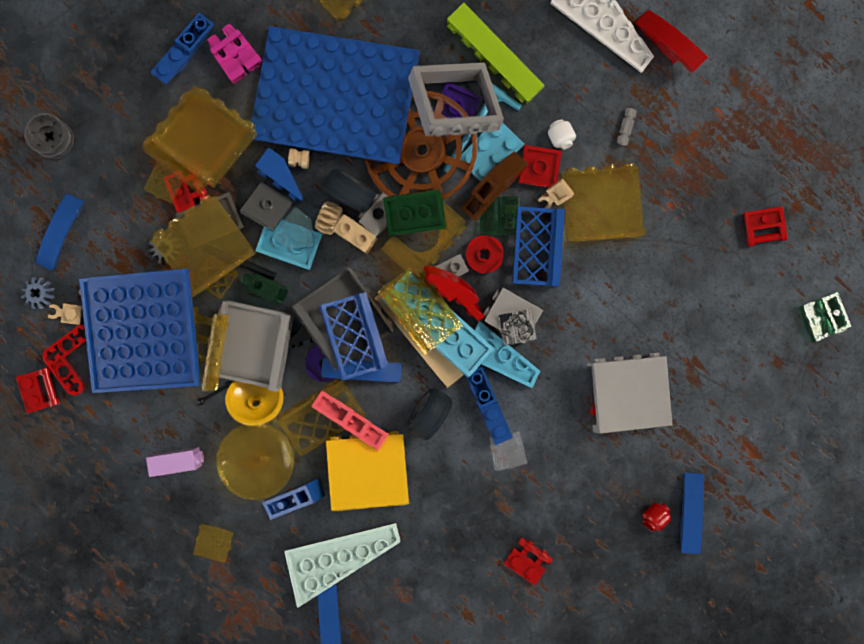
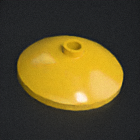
(241, 398)

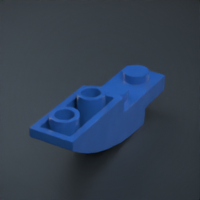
(184, 49)
(489, 406)

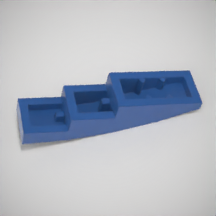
(387, 374)
(692, 513)
(329, 616)

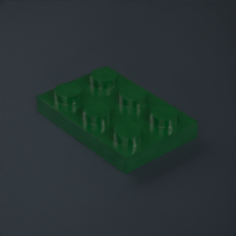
(415, 212)

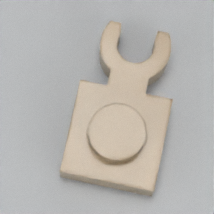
(557, 193)
(69, 314)

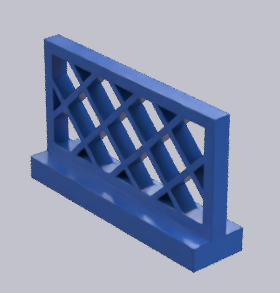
(555, 246)
(369, 329)

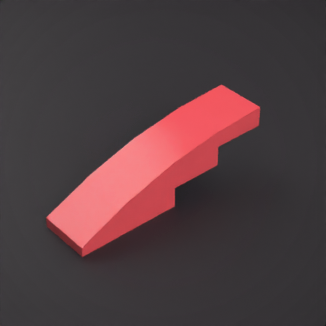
(350, 420)

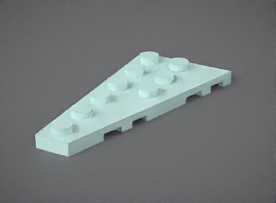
(327, 562)

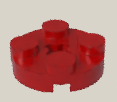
(495, 256)

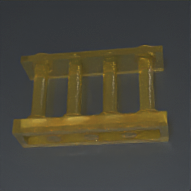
(215, 350)

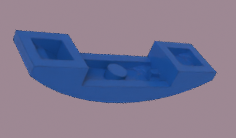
(58, 231)

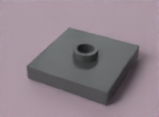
(267, 206)

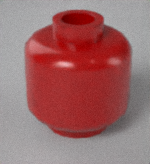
(656, 517)

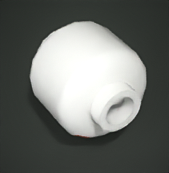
(561, 134)

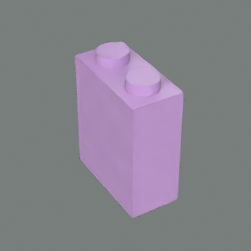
(174, 461)

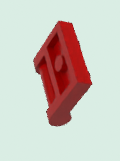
(765, 219)
(32, 392)

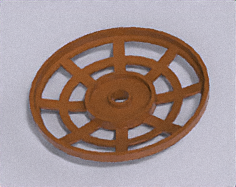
(432, 159)

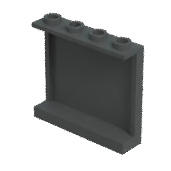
(340, 287)

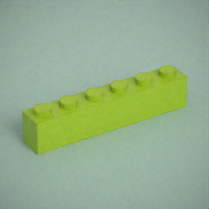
(494, 53)

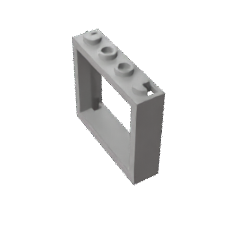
(455, 73)

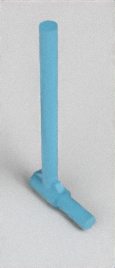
(501, 96)

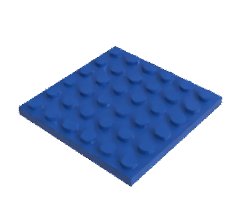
(140, 331)

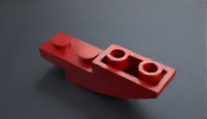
(455, 288)

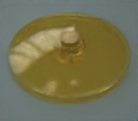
(255, 461)

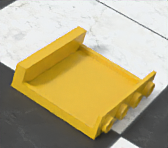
(364, 476)

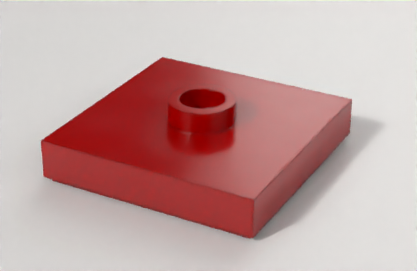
(542, 166)

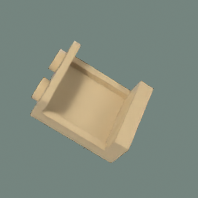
(355, 234)

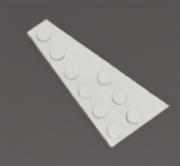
(610, 26)

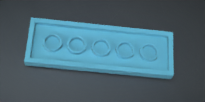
(463, 347)

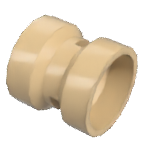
(299, 158)

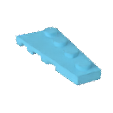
(506, 359)

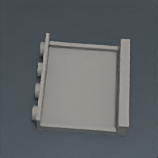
(255, 344)
(631, 393)

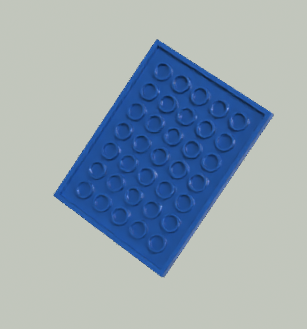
(334, 95)

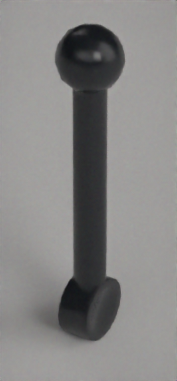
(201, 401)

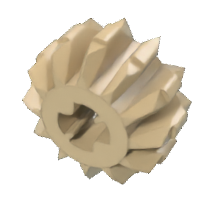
(328, 217)

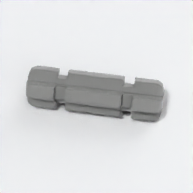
(626, 127)

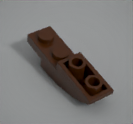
(494, 183)

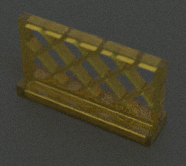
(411, 320)
(304, 407)

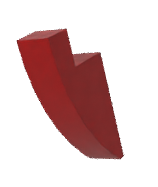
(671, 41)

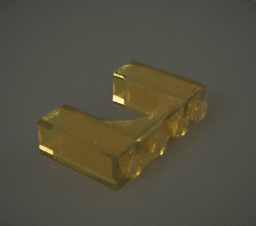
(407, 258)

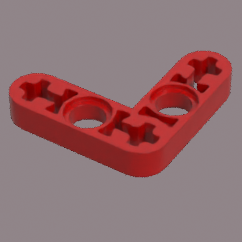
(62, 361)

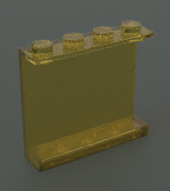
(206, 137)
(204, 243)

